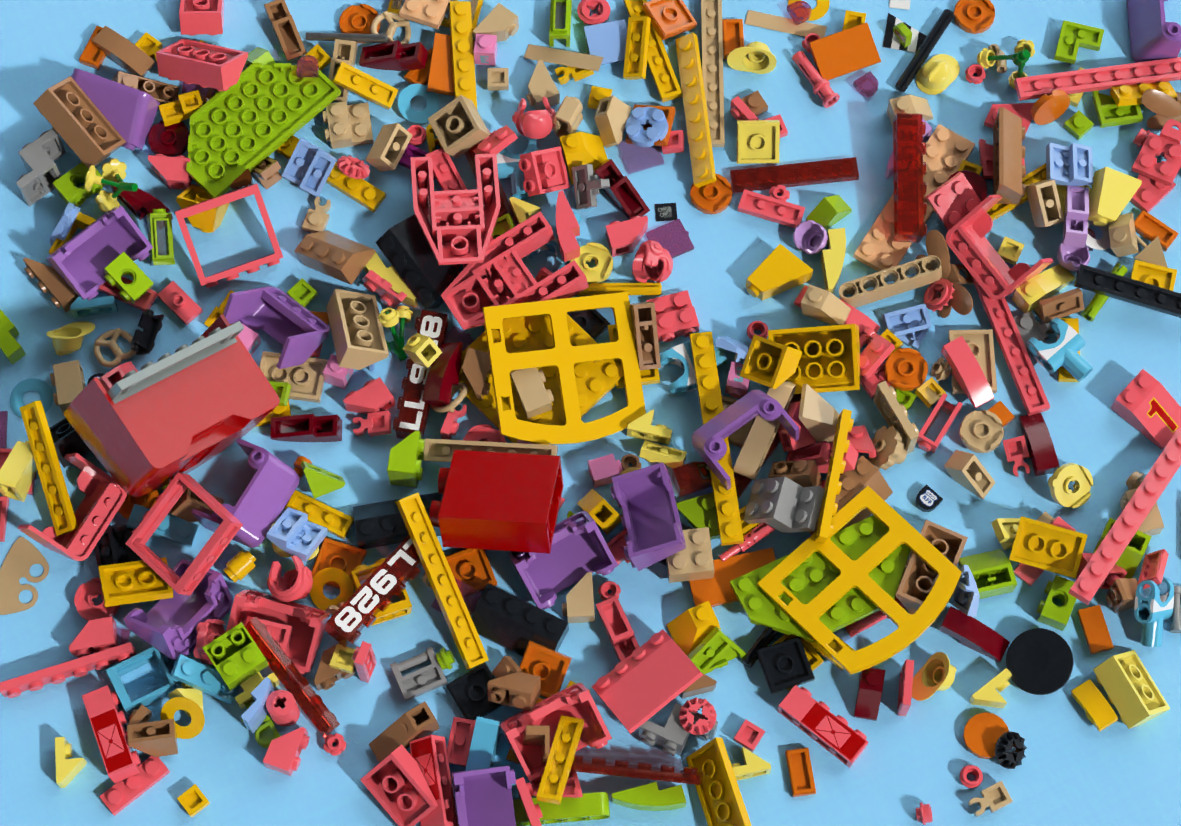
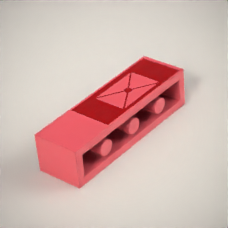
(822, 725)
(111, 733)
(432, 759)

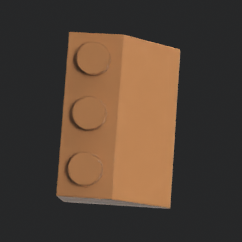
(334, 255)

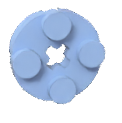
(641, 117)

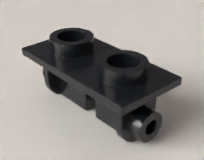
(143, 341)

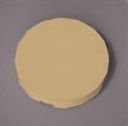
(981, 431)

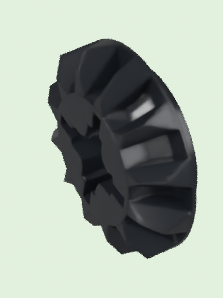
(1005, 743)

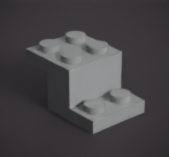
(40, 165)
(784, 504)
(672, 736)

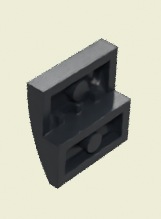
(112, 547)

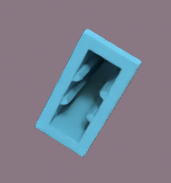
(483, 744)

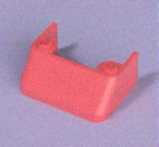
(982, 260)
(92, 516)

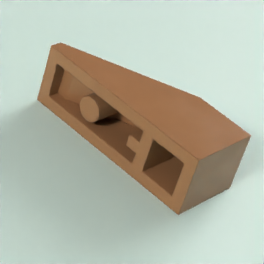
(646, 335)

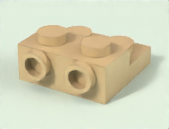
(348, 124)

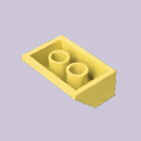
(1131, 689)

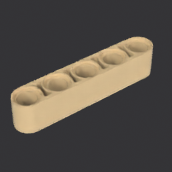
(897, 274)
(762, 435)

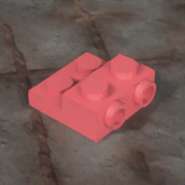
(544, 171)
(675, 316)

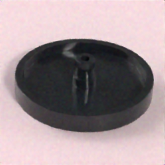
(1039, 661)

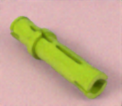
(1099, 300)

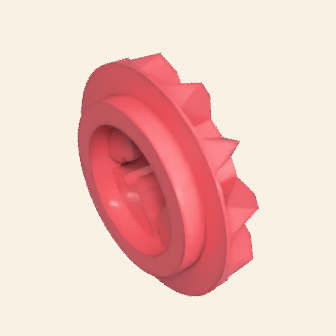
(584, 11)
(353, 167)
(931, 296)
(701, 726)

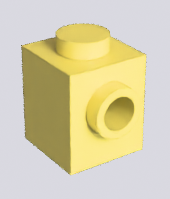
(422, 350)

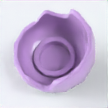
(810, 237)
(1072, 257)

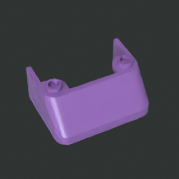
(280, 318)
(710, 437)
(261, 499)

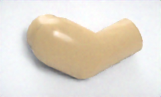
(1001, 65)

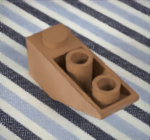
(161, 91)
(51, 282)
(409, 727)

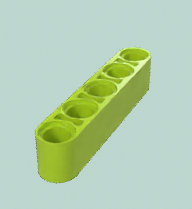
(589, 807)

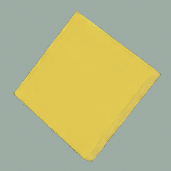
(758, 141)

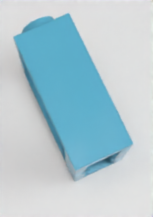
(133, 663)

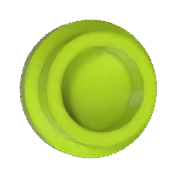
(445, 659)

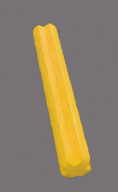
(637, 288)

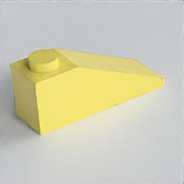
(1041, 287)

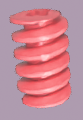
(282, 716)

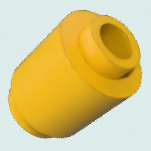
(240, 565)

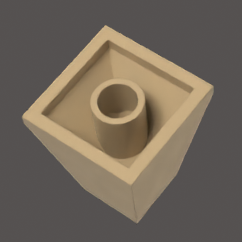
(817, 415)

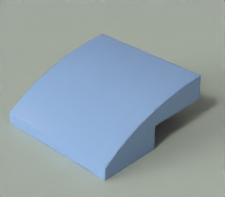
(607, 41)
(1069, 164)
(309, 167)
(296, 534)
(257, 711)

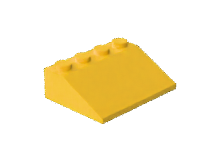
(828, 356)

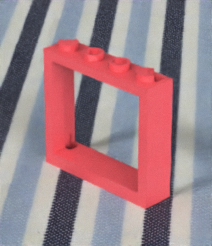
(251, 266)
(208, 554)

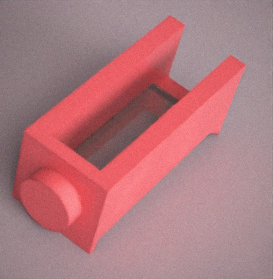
(938, 424)

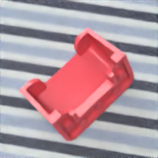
(306, 621)
(571, 702)

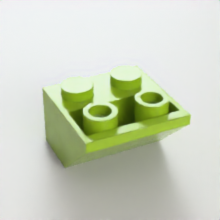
(406, 461)
(1134, 551)
(991, 573)
(235, 656)

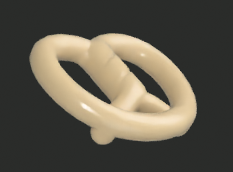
(389, 16)
(101, 341)
(450, 407)

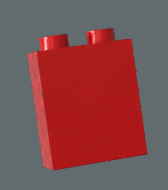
(498, 501)

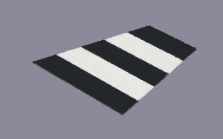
(890, 40)

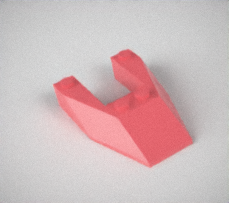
(457, 221)
(506, 279)

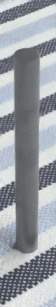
(375, 38)

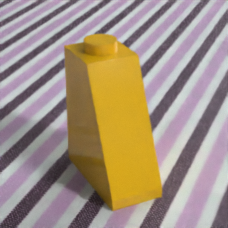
(778, 274)

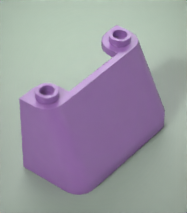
(1150, 33)
(123, 106)
(95, 247)
(574, 552)
(173, 621)
(484, 796)

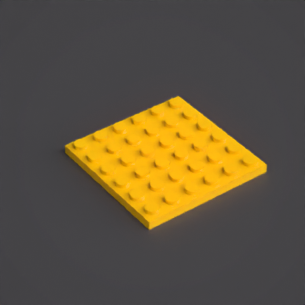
(533, 334)

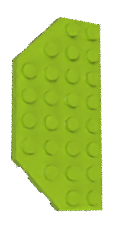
(252, 121)
(816, 575)

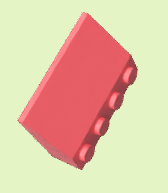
(646, 681)

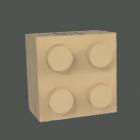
(458, 126)
(695, 560)

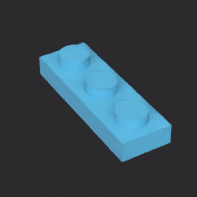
(170, 528)
(202, 678)

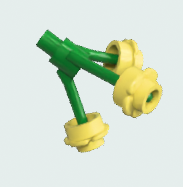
(1023, 51)
(389, 318)

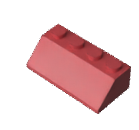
(201, 64)

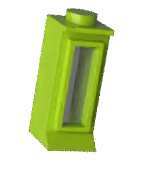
(560, 21)
(160, 237)

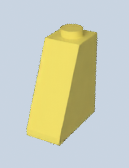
(1110, 195)
(18, 472)

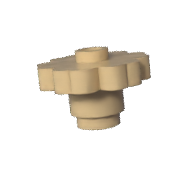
(888, 448)

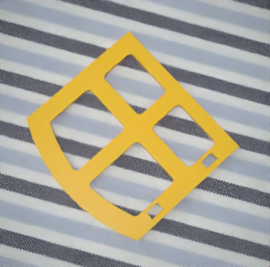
(564, 357)
(855, 575)

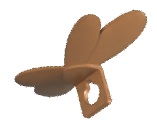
(1163, 106)
(962, 300)

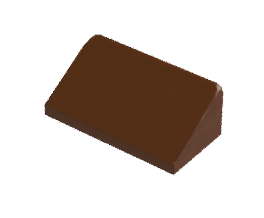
(242, 181)

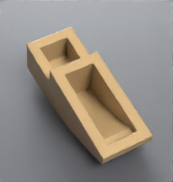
(345, 52)

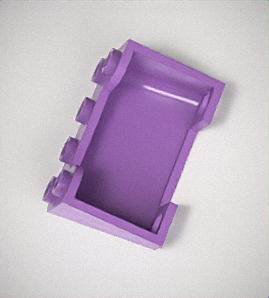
(648, 515)

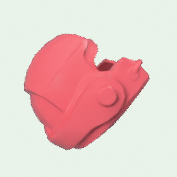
(534, 123)
(652, 262)
(294, 583)

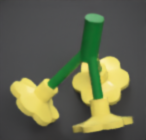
(111, 172)

